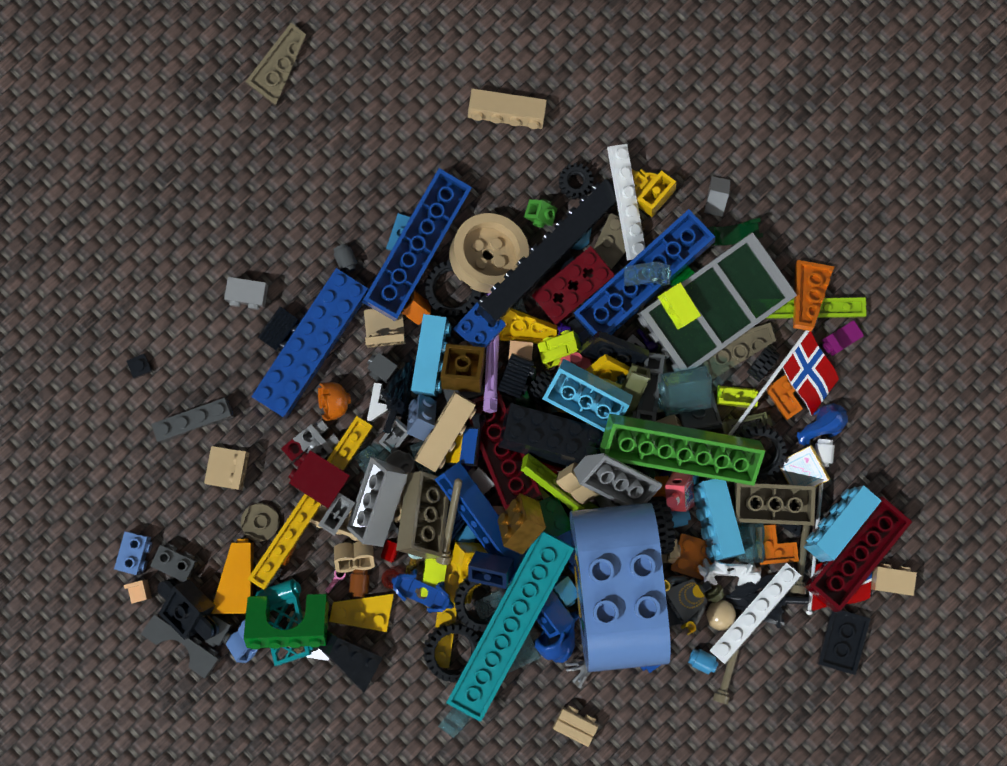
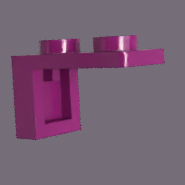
(842, 338)

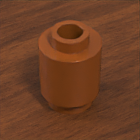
(359, 583)

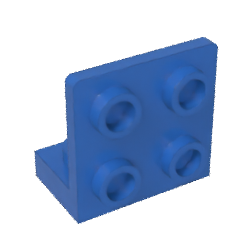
(476, 329)

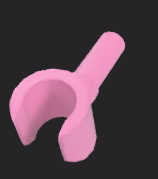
(334, 581)

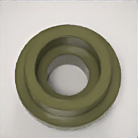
(715, 593)

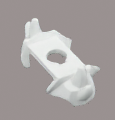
(745, 572)

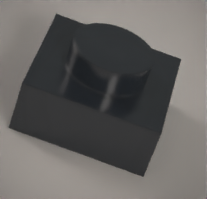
(139, 366)

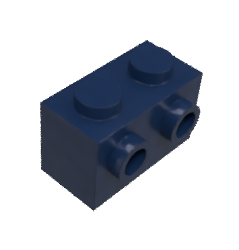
(491, 569)

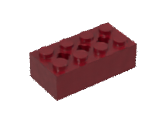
(562, 282)

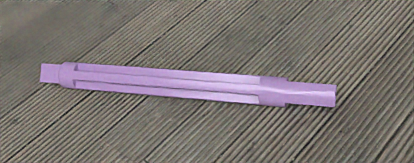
(491, 376)

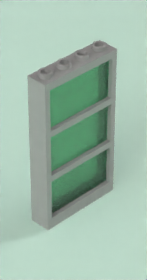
(731, 297)

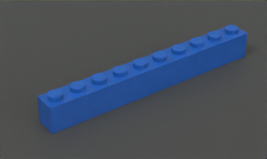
(483, 522)

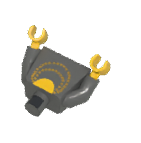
(686, 599)

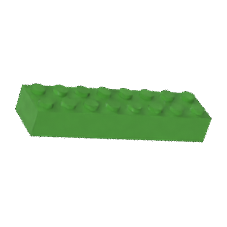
(682, 449)

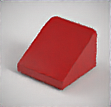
(389, 551)

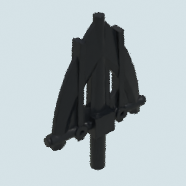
(398, 394)
(744, 595)

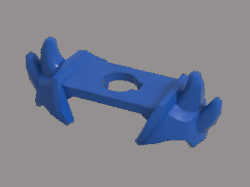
(437, 599)

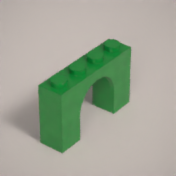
(310, 632)

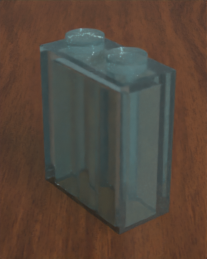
(685, 391)

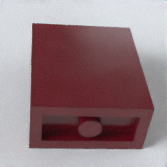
(318, 478)

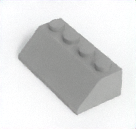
(615, 480)
(377, 502)

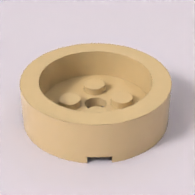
(490, 234)

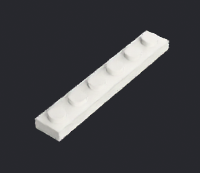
(626, 200)
(755, 613)

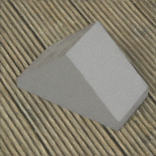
(717, 196)
(394, 440)
(336, 514)

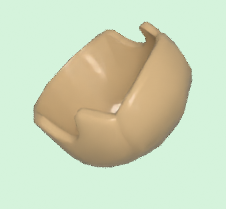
(721, 615)

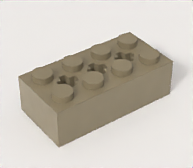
(782, 514)
(422, 517)

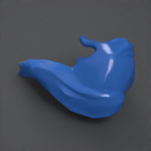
(829, 420)
(558, 647)

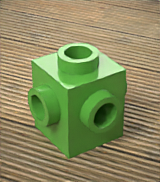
(544, 213)

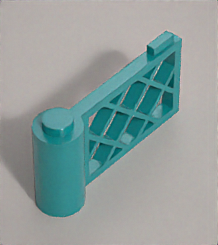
(280, 597)

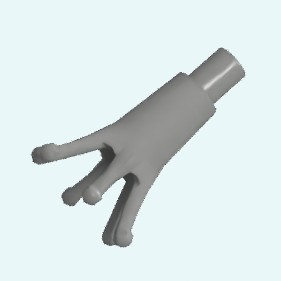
(583, 671)

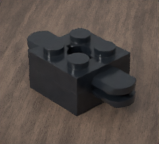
(187, 609)

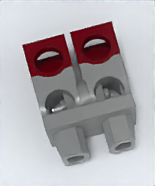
(310, 440)

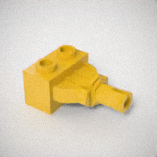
(652, 190)
(461, 558)

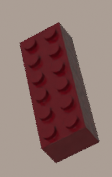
(503, 463)
(840, 579)

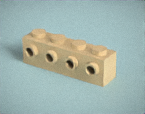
(506, 108)
(445, 431)

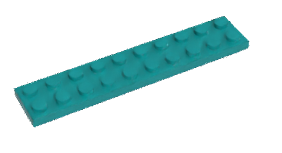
(510, 625)

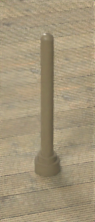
(446, 552)
(799, 587)
(722, 695)

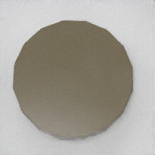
(260, 522)

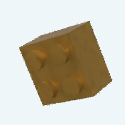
(463, 368)
(521, 523)

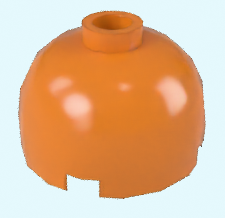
(333, 400)

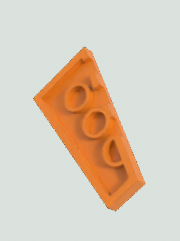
(810, 287)

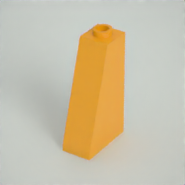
(234, 583)

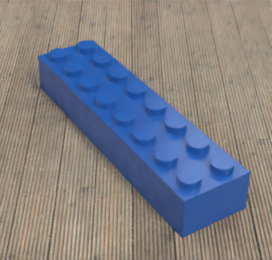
(416, 244)
(618, 303)
(310, 343)

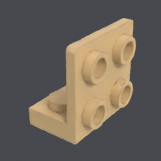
(383, 330)
(226, 468)

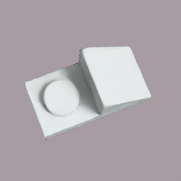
(376, 408)

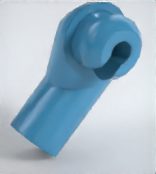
(583, 242)

